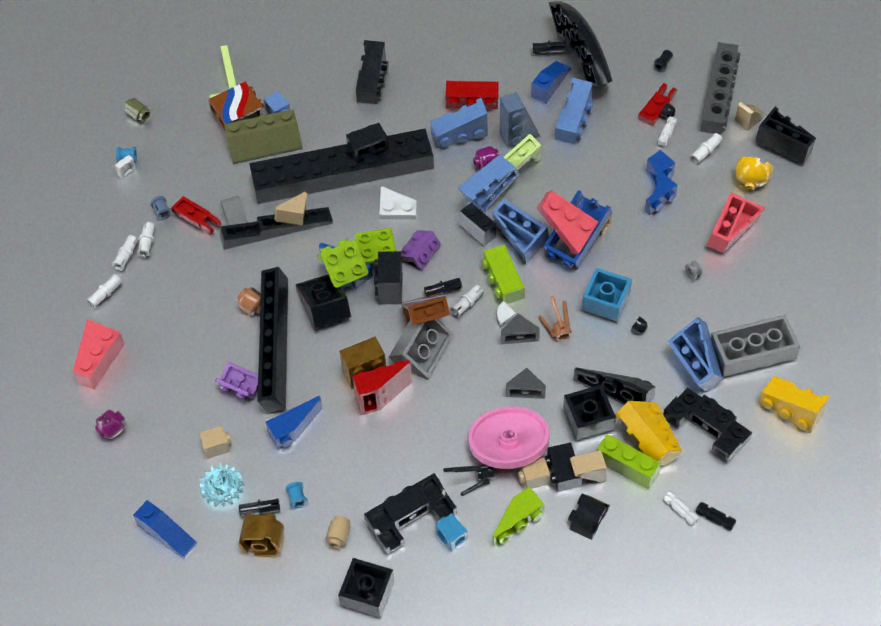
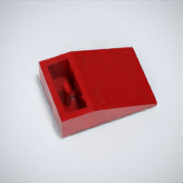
(380, 386)

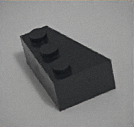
(372, 73)
(785, 137)

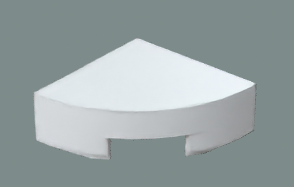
(504, 314)

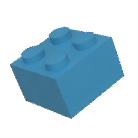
(606, 294)

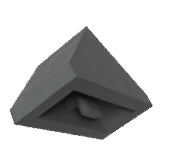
(520, 331)
(525, 386)

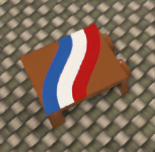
(235, 104)
(425, 308)

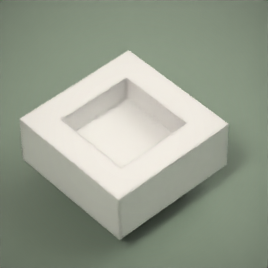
(125, 167)

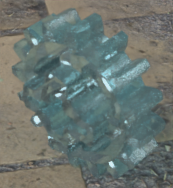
(228, 478)

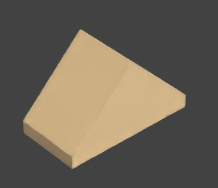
(748, 115)
(292, 210)
(590, 466)

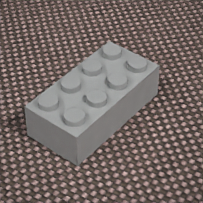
(755, 345)

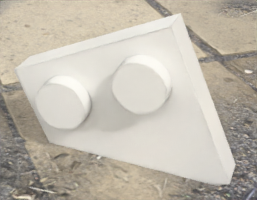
(396, 206)

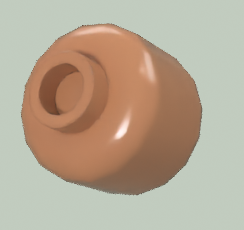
(249, 301)

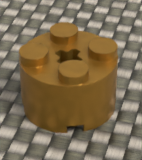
(261, 535)

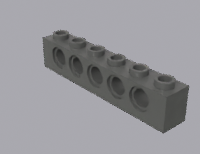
(719, 88)

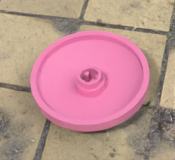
(509, 437)

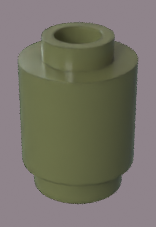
(137, 110)

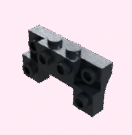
(710, 418)
(405, 508)

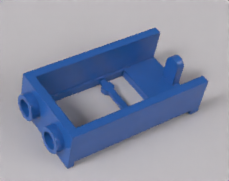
(594, 210)

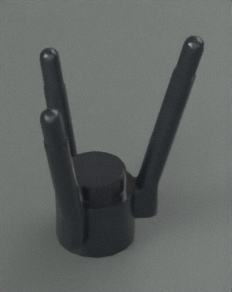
(481, 471)

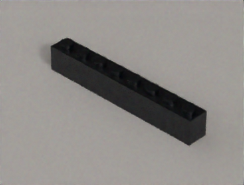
(273, 340)

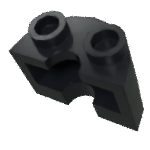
(588, 516)

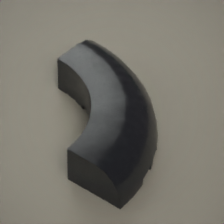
(583, 42)

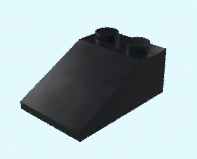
(323, 301)

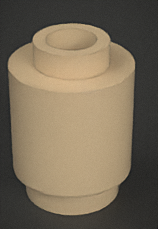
(338, 532)

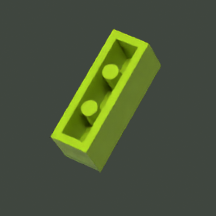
(503, 274)
(629, 461)

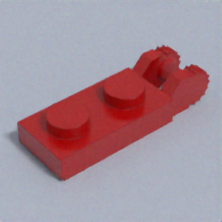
(653, 108)
(195, 214)

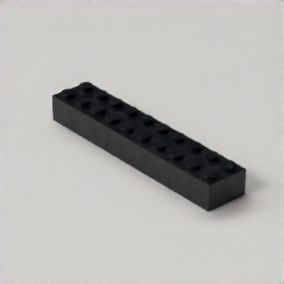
(337, 168)

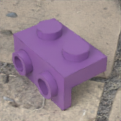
(420, 248)
(239, 380)

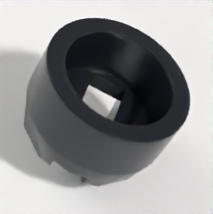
(668, 110)
(640, 325)

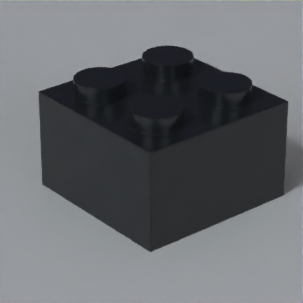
(388, 277)
(589, 412)
(366, 587)

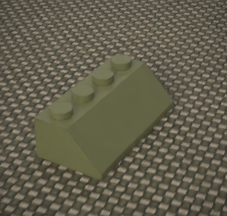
(263, 136)

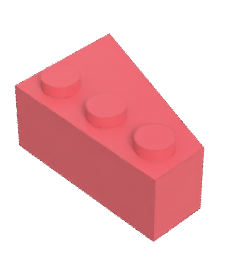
(567, 220)

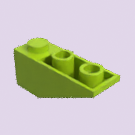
(521, 511)

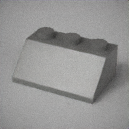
(422, 345)

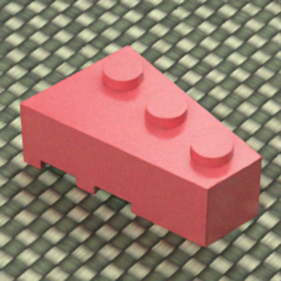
(733, 222)
(96, 353)

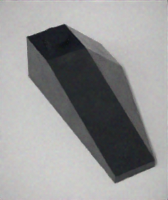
(616, 386)

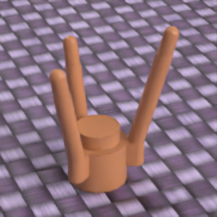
(560, 330)

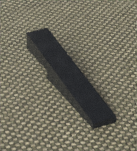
(267, 228)

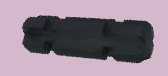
(716, 515)

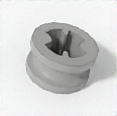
(693, 270)

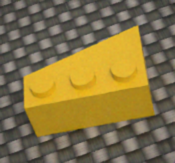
(794, 403)
(651, 430)

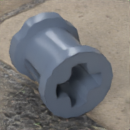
(161, 208)

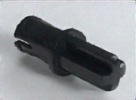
(548, 47)
(443, 287)
(259, 507)

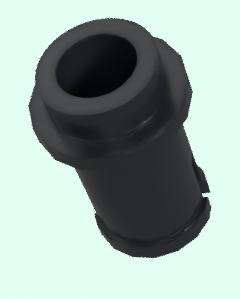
(661, 62)

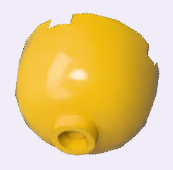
(752, 172)

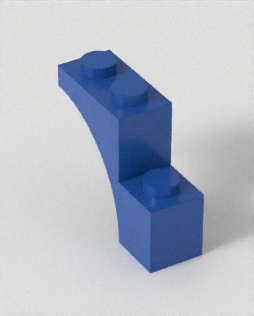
(661, 170)

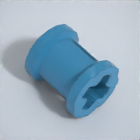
(122, 153)
(296, 495)

